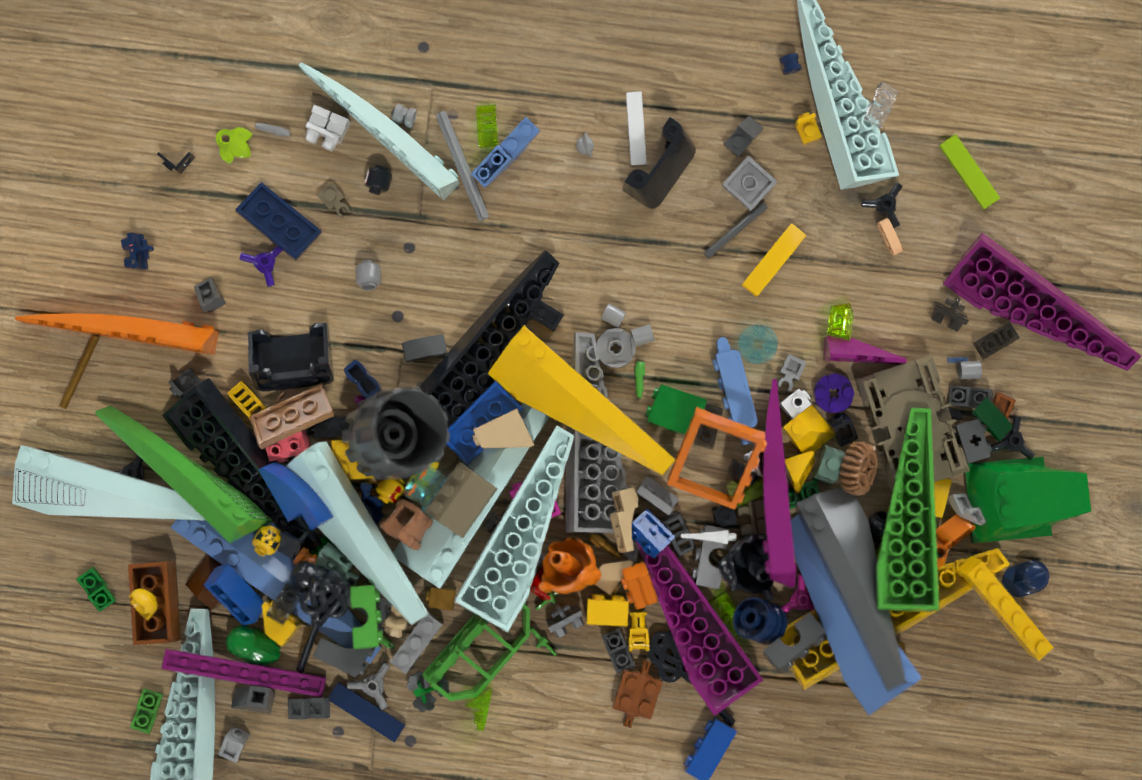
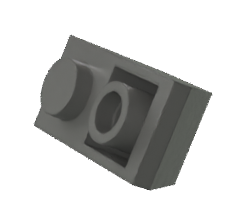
(253, 699)

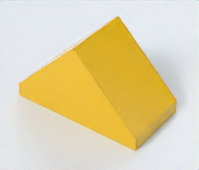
(799, 468)

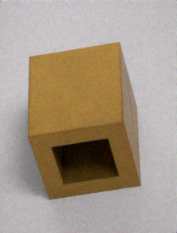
(441, 598)

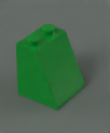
(673, 409)

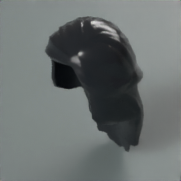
(303, 573)

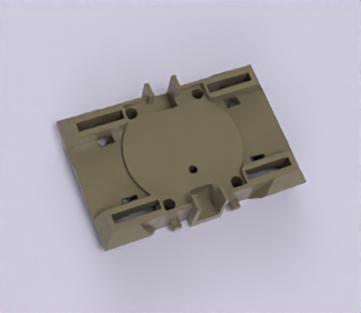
(902, 395)

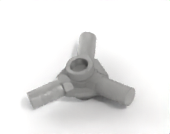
(373, 685)

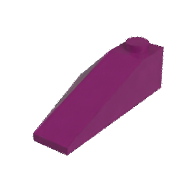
(856, 351)

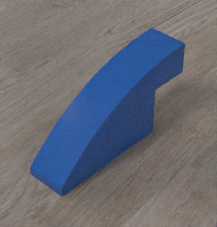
(295, 495)

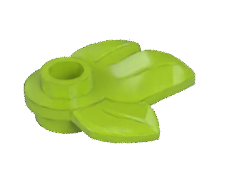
(235, 146)

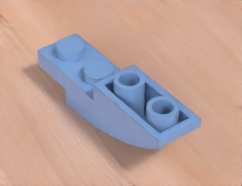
(506, 153)

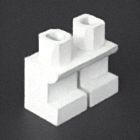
(328, 125)

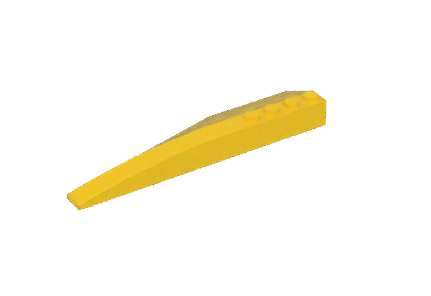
(951, 585)

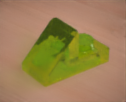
(482, 703)

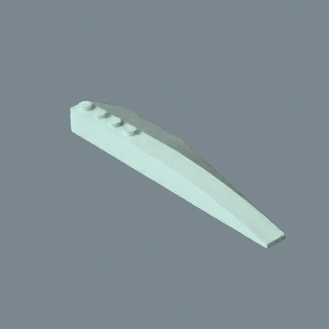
(442, 547)

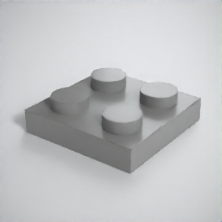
(749, 183)

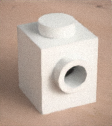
(795, 403)

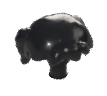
(745, 566)

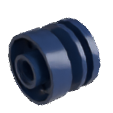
(759, 620)

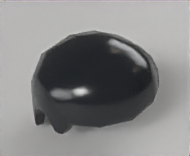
(735, 472)

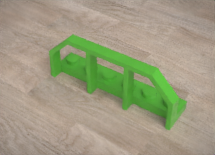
(461, 643)

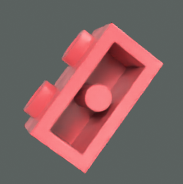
(288, 447)

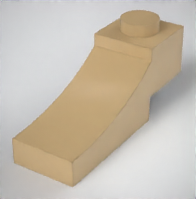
(625, 504)

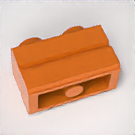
(640, 586)

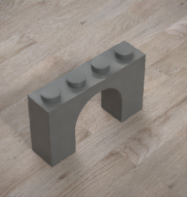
(350, 659)

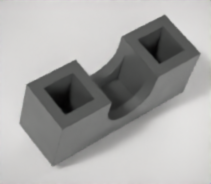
(783, 656)

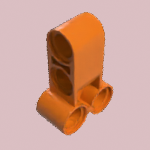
(950, 534)

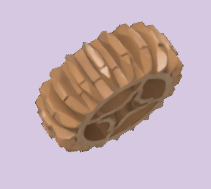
(858, 468)

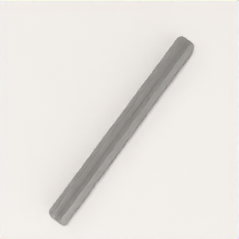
(462, 166)

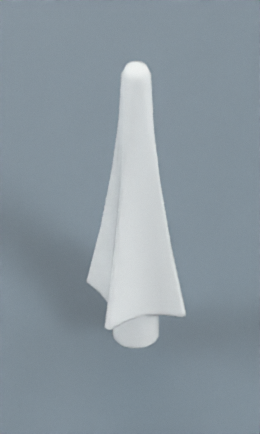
(718, 536)

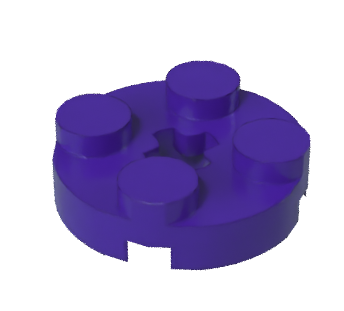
(833, 382)

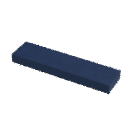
(366, 712)

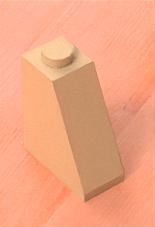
(504, 432)

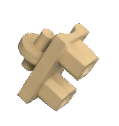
(396, 623)

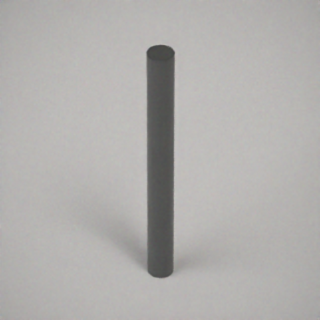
(735, 230)

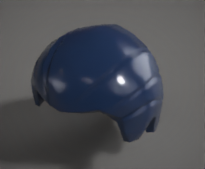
(371, 503)

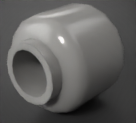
(368, 275)

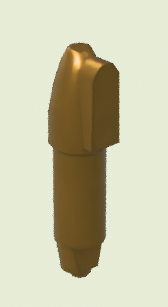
(601, 542)

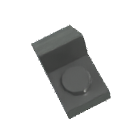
(743, 136)
(209, 295)

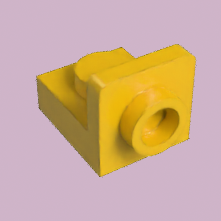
(807, 128)

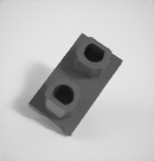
(562, 617)

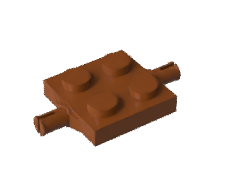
(637, 694)

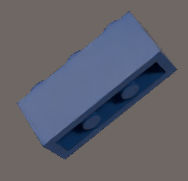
(235, 594)
(709, 749)

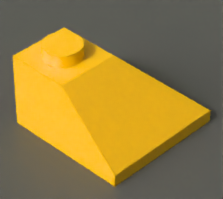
(808, 430)

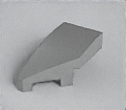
(963, 508)

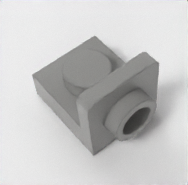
(233, 744)

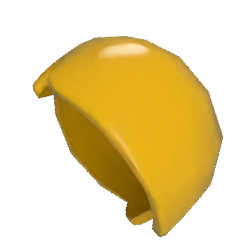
(144, 602)

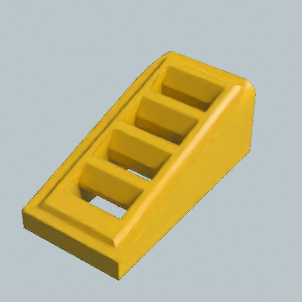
(242, 385)

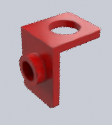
(535, 586)

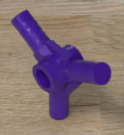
(263, 263)

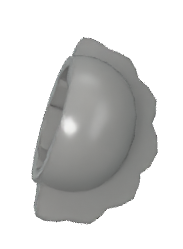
(585, 145)

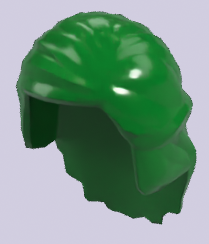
(252, 645)

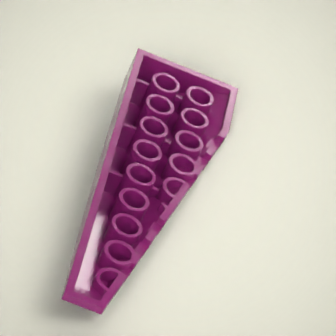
(706, 647)

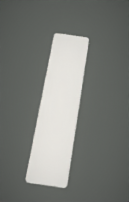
(636, 128)

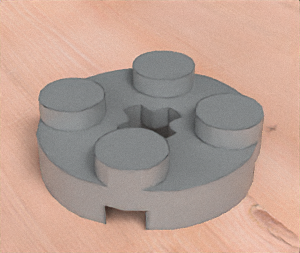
(622, 339)

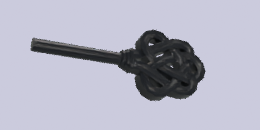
(330, 605)
(660, 650)

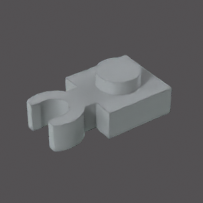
(792, 370)

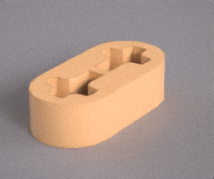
(889, 236)

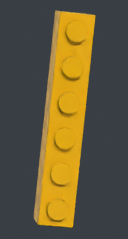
(1005, 608)

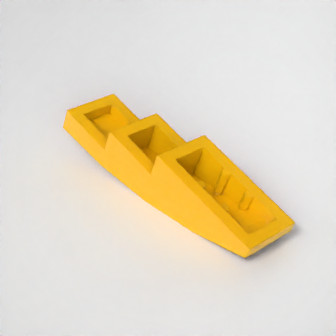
(774, 260)

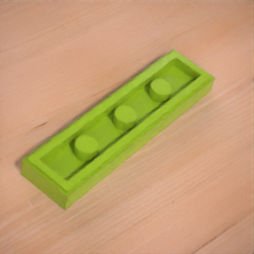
(969, 172)

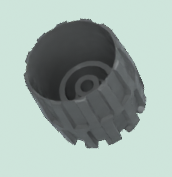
(396, 433)

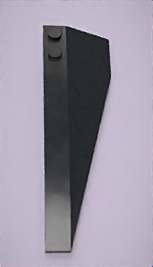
(464, 370)
(213, 427)

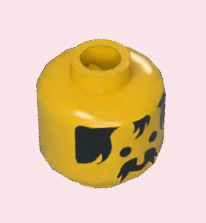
(266, 540)

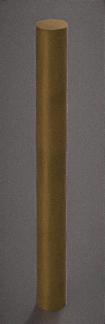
(79, 371)

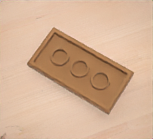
(291, 416)

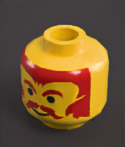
(390, 490)

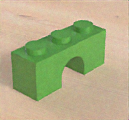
(367, 635)

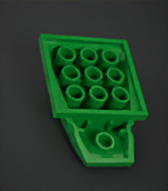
(1023, 498)

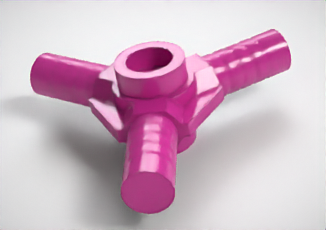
(800, 598)

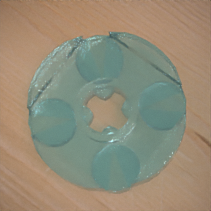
(769, 344)

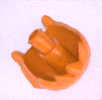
(569, 567)

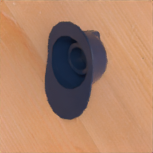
(1026, 578)

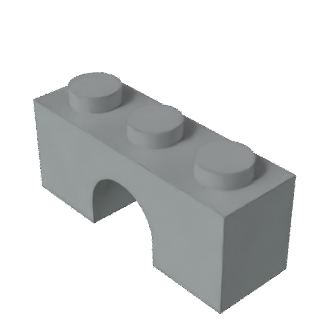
(705, 573)
(416, 642)

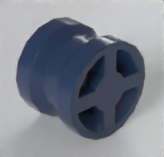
(790, 63)

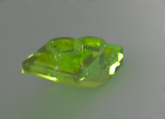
(724, 609)

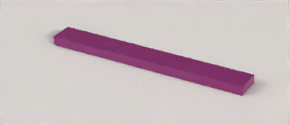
(243, 672)

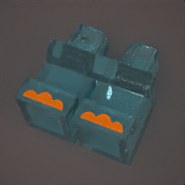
(424, 493)

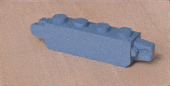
(734, 386)

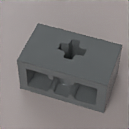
(968, 430)

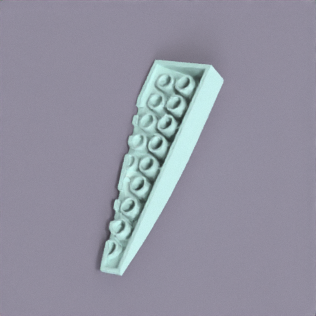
(394, 138)
(855, 145)
(508, 562)

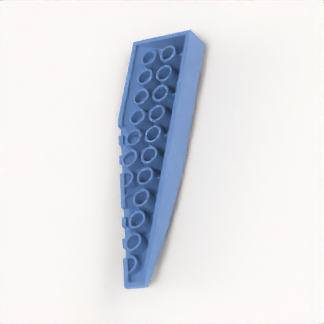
(265, 572)

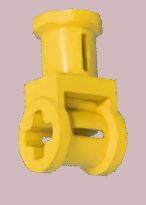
(638, 633)

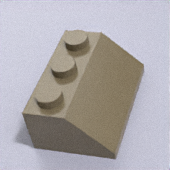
(461, 499)

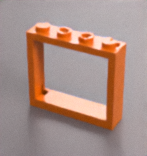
(726, 425)

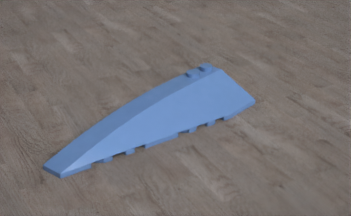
(841, 634)

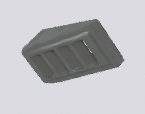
(671, 518)

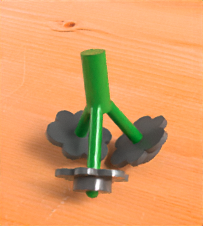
(422, 691)

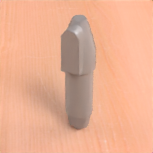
(272, 129)

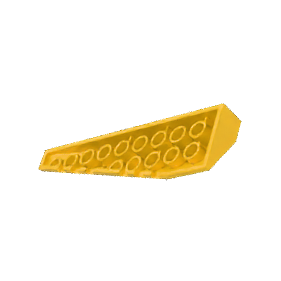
(553, 387)

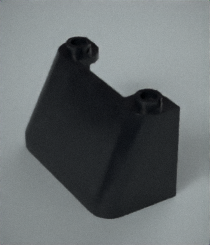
(653, 187)
(290, 360)

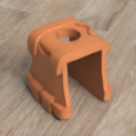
(407, 524)

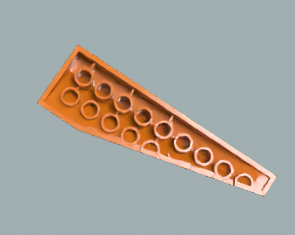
(136, 329)

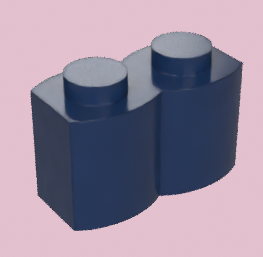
(360, 375)

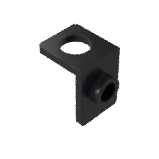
(189, 157)

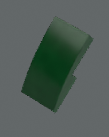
(993, 419)

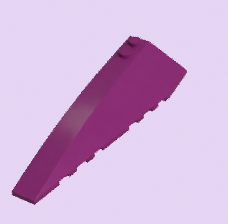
(1010, 289)
(776, 501)

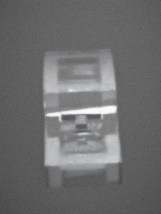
(881, 105)

